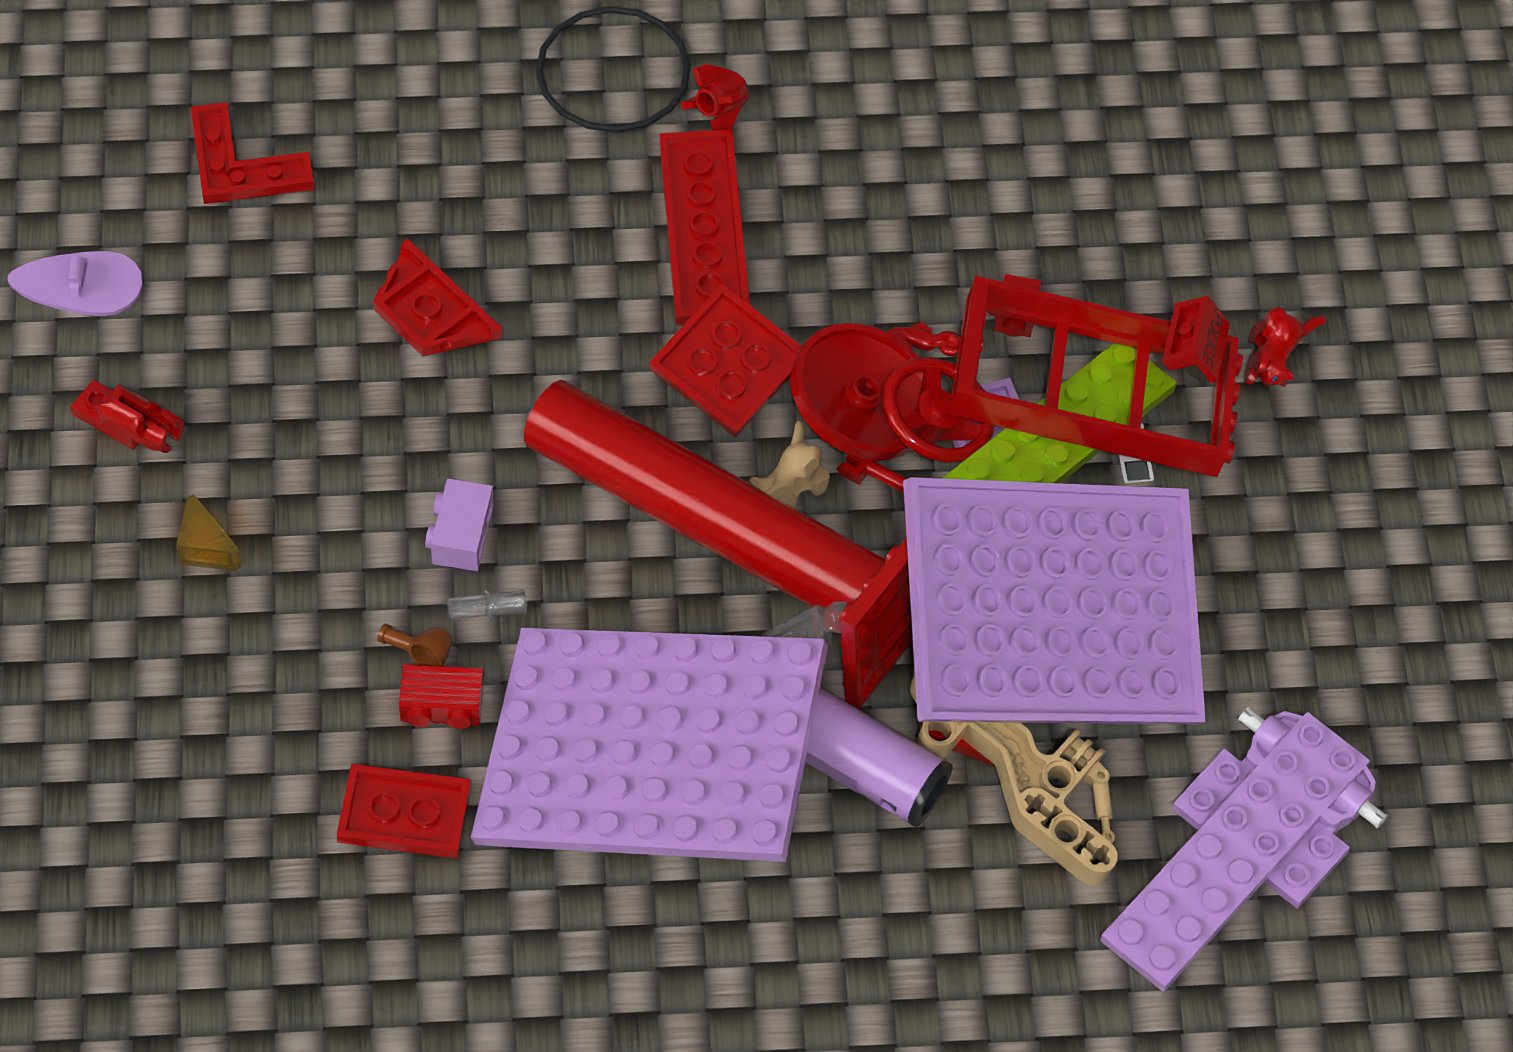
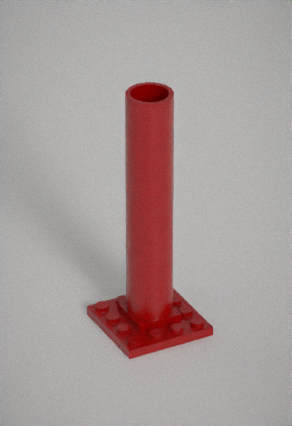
(736, 524)

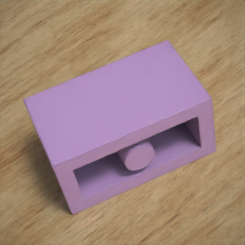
(461, 524)

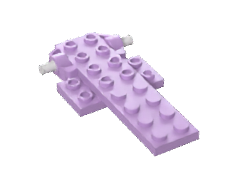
(1255, 826)

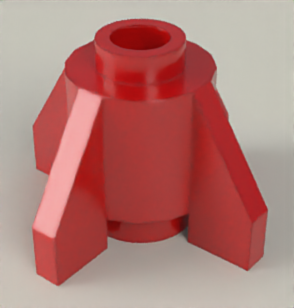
(719, 95)

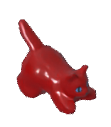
(1275, 340)

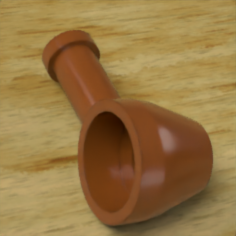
(426, 648)

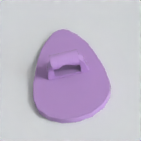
(80, 282)

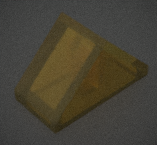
(203, 540)

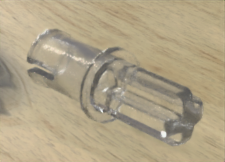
(487, 605)

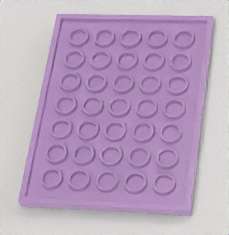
(1052, 603)
(651, 744)

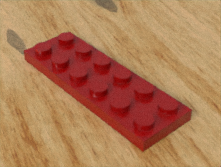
(702, 218)

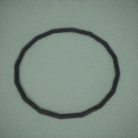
(606, 127)

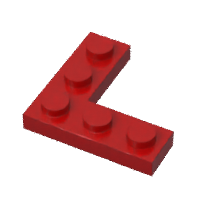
(232, 180)

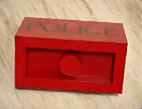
(1197, 337)

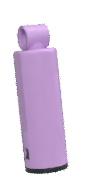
(875, 760)

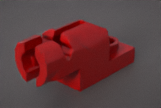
(127, 417)

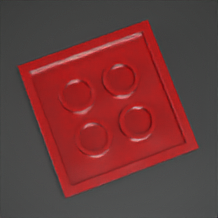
(727, 360)

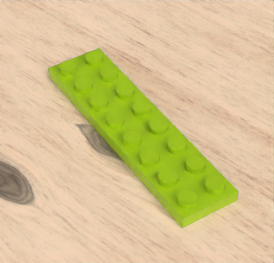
(1096, 391)

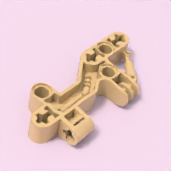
(1026, 785)

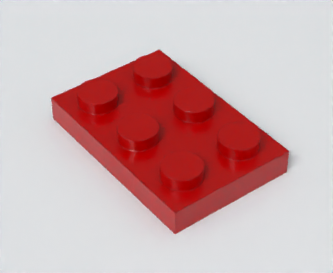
(404, 811)

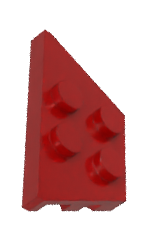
(430, 307)

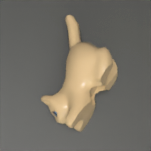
(796, 471)

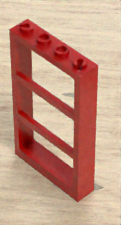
(1101, 323)

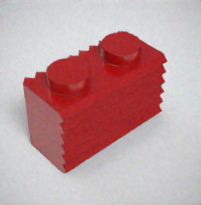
(441, 695)

